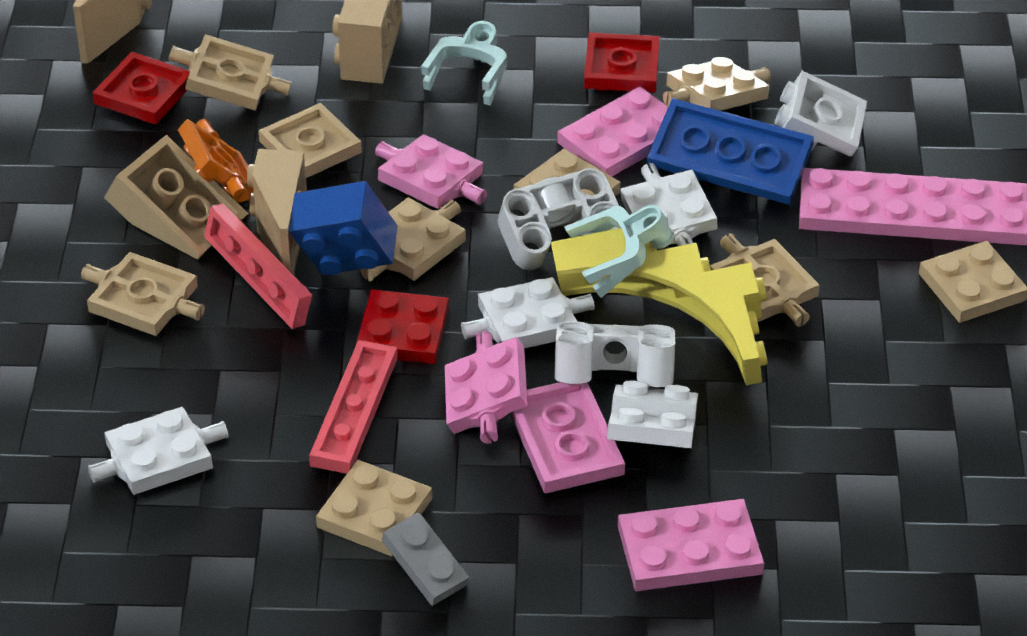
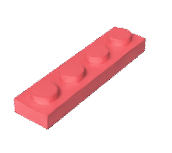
(258, 266)
(353, 407)

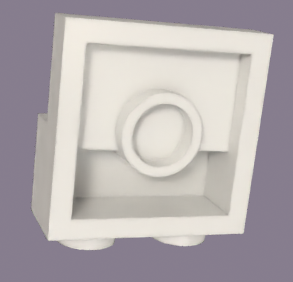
(823, 112)
(653, 414)

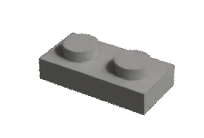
(425, 558)

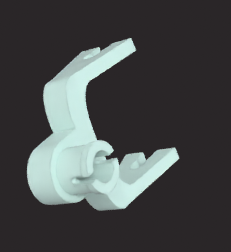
(478, 44)
(639, 228)

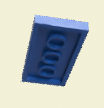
(731, 150)

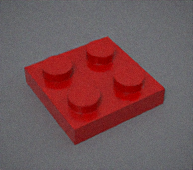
(621, 62)
(142, 88)
(407, 322)

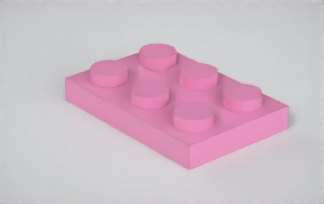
(617, 132)
(567, 437)
(690, 544)

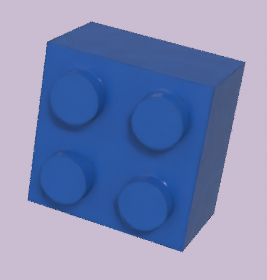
(343, 228)

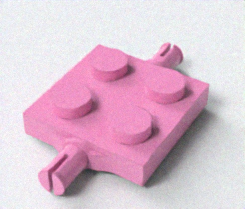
(431, 171)
(485, 386)

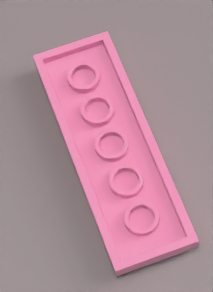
(913, 206)

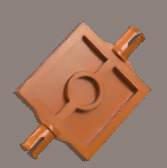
(216, 159)

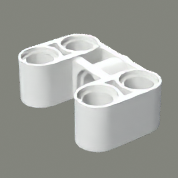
(550, 205)
(647, 352)

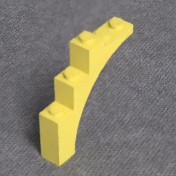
(720, 298)

